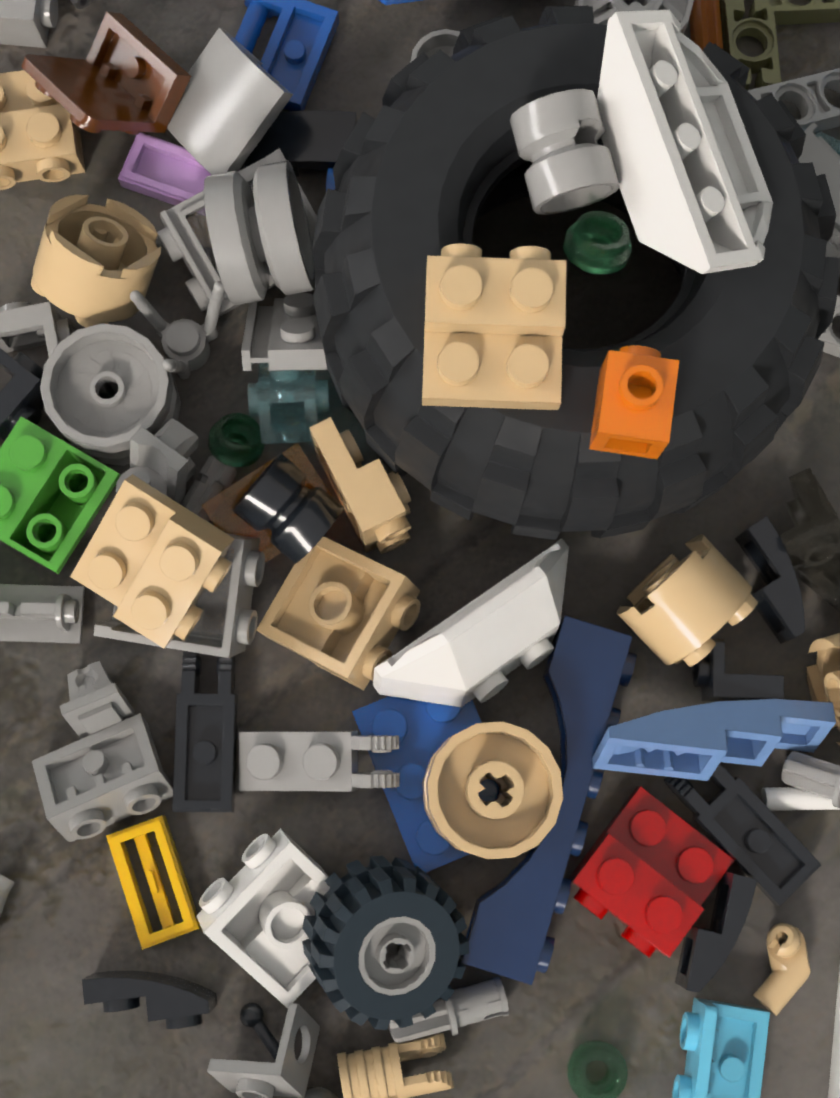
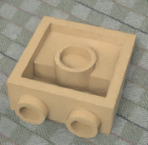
(35, 134)
(494, 329)
(370, 496)
(154, 562)
(341, 611)

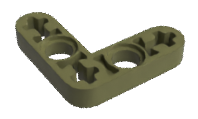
(762, 24)

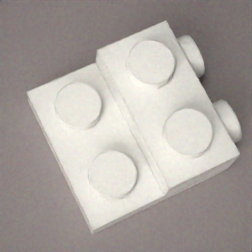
(263, 913)

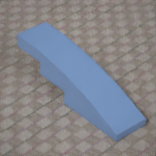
(698, 737)

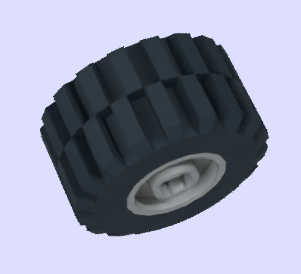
(385, 942)

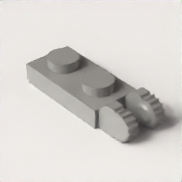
(311, 761)

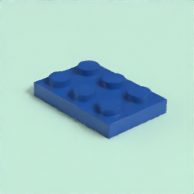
(421, 732)

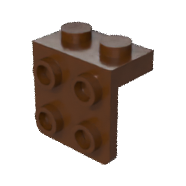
(119, 86)

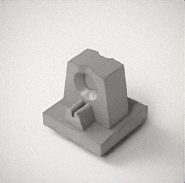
(94, 701)

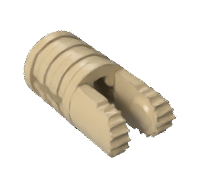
(379, 1072)

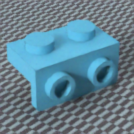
(723, 1051)

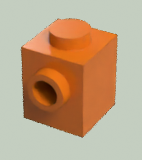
(634, 402)

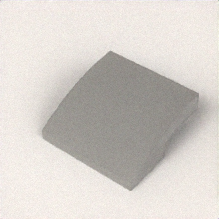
(226, 105)

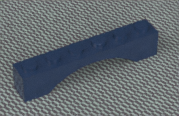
(515, 915)

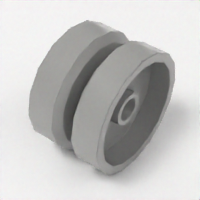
(259, 232)
(82, 386)

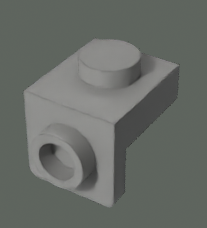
(32, 326)

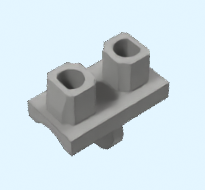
(163, 459)

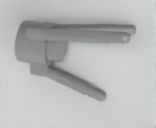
(184, 340)

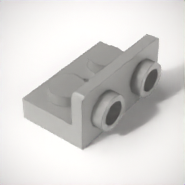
(102, 779)

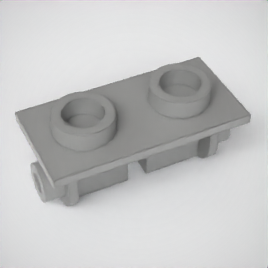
(41, 613)

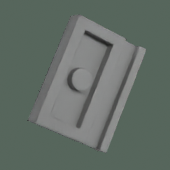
(283, 335)

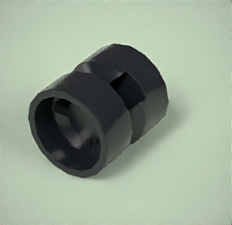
(288, 508)

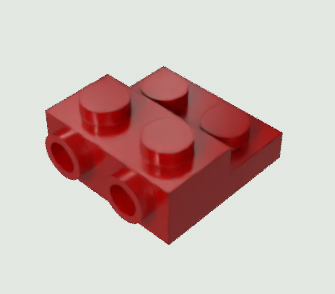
(650, 874)

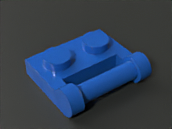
(296, 43)

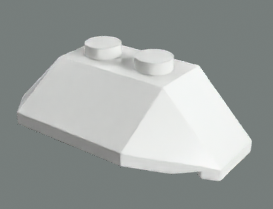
(680, 146)
(484, 639)

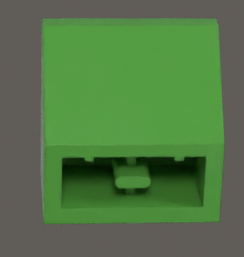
(48, 494)

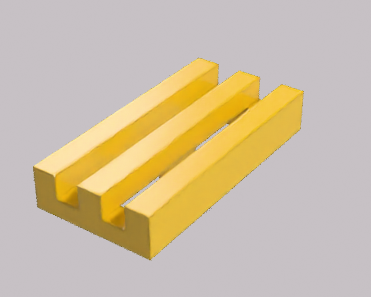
(131, 888)

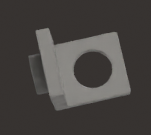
(267, 1079)

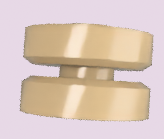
(527, 790)

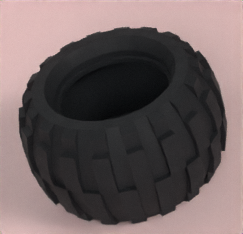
(450, 156)

